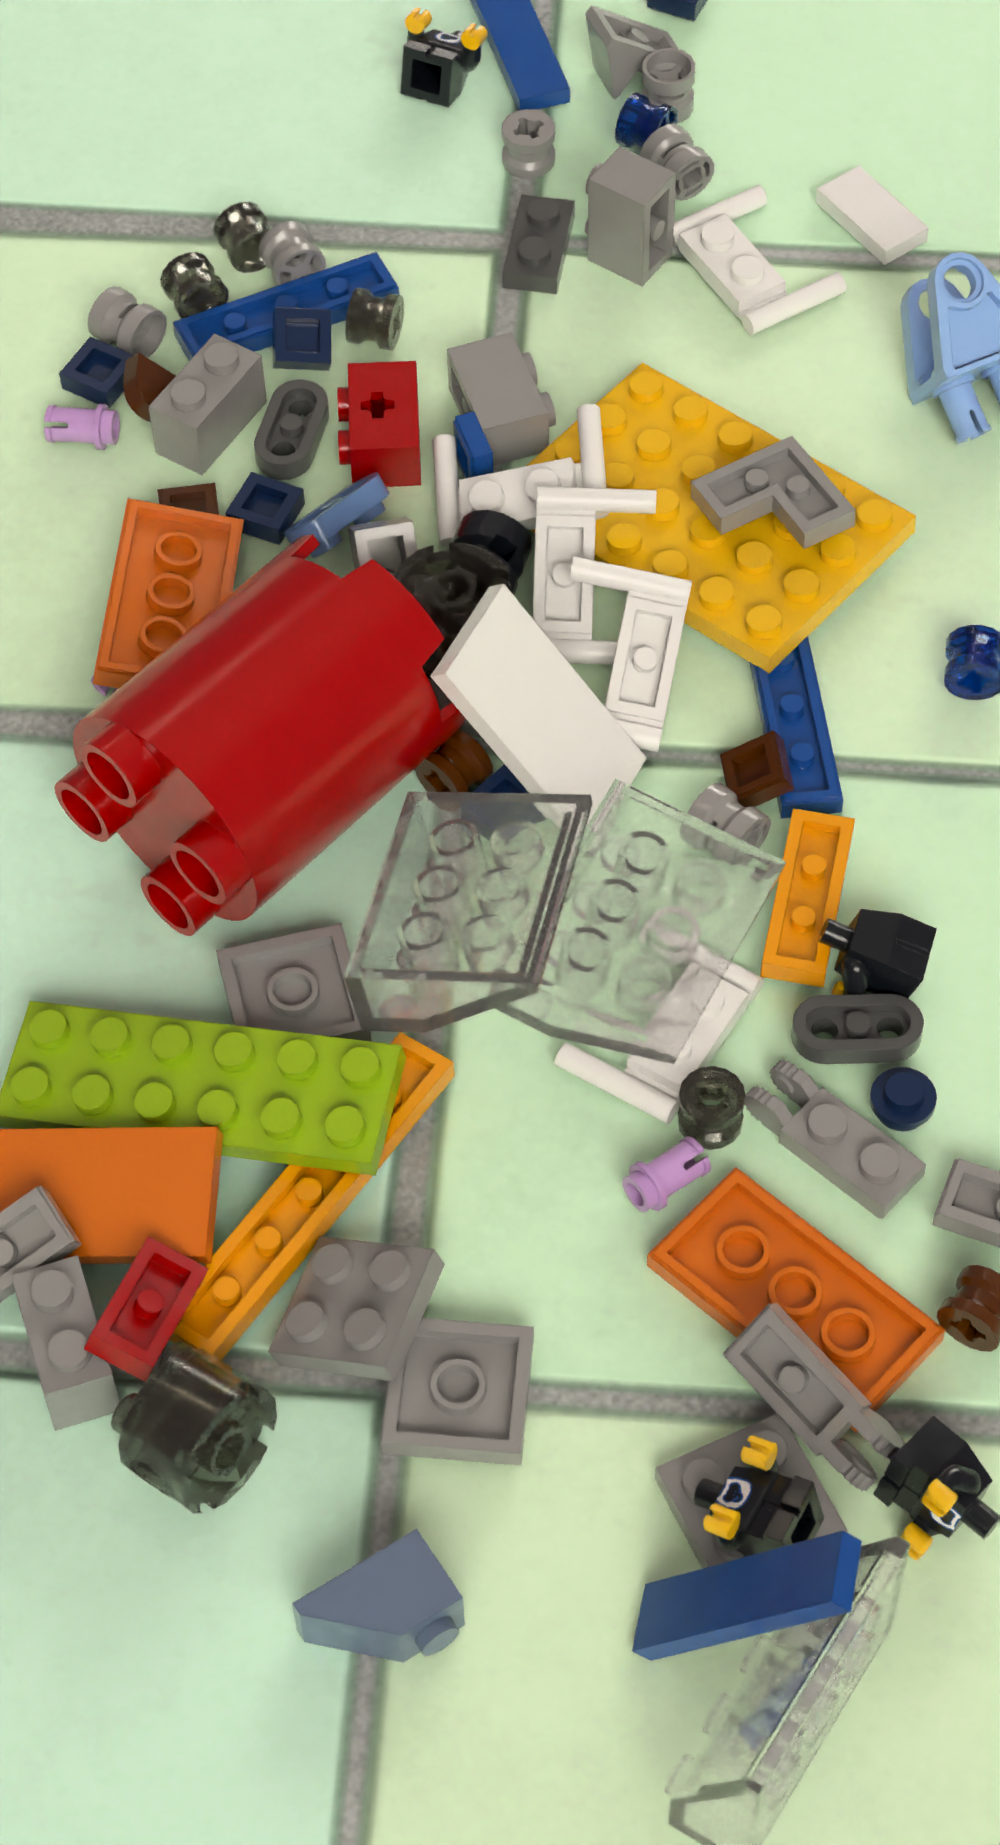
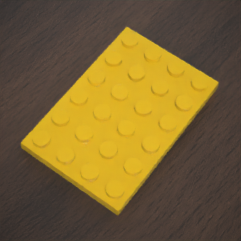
(755, 583)

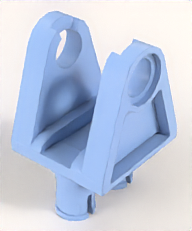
(955, 343)

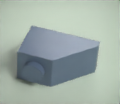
(385, 1605)

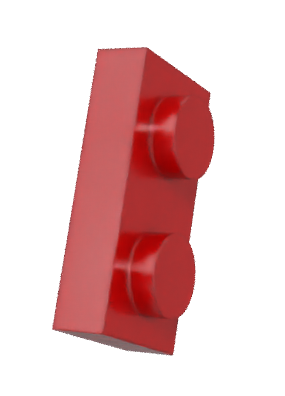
(146, 1309)

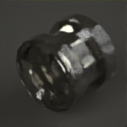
(240, 234)
(193, 284)
(374, 318)
(710, 1124)

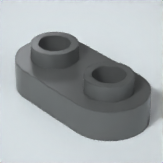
(285, 439)
(856, 1026)

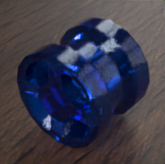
(640, 119)
(973, 662)

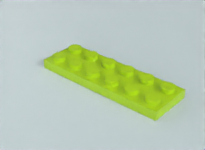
(265, 1089)

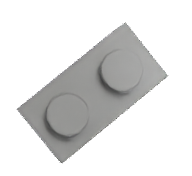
(630, 215)
(503, 393)
(208, 404)
(58, 1325)

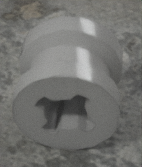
(528, 143)
(290, 252)

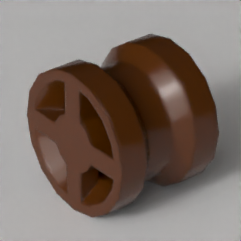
(455, 765)
(975, 1310)

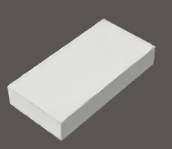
(871, 215)

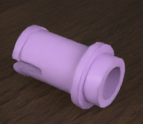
(91, 426)
(653, 1182)

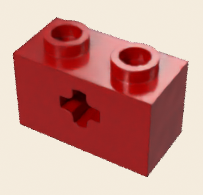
(382, 422)

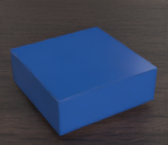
(472, 447)

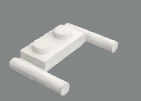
(739, 270)
(515, 489)
(567, 530)
(645, 644)
(655, 1084)

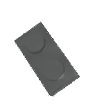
(538, 244)

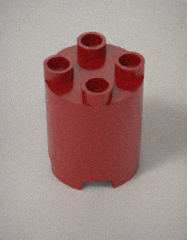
(260, 735)

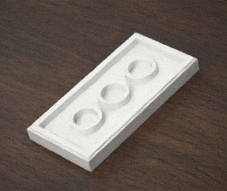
(533, 704)

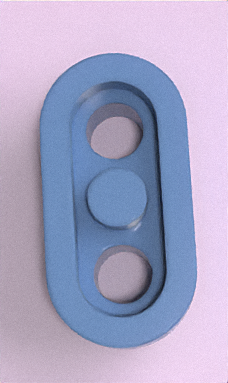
(354, 504)

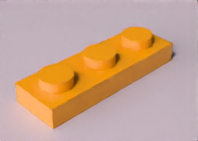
(806, 897)

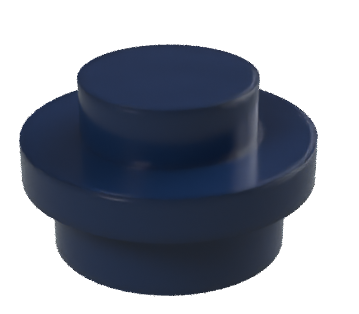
(903, 1098)

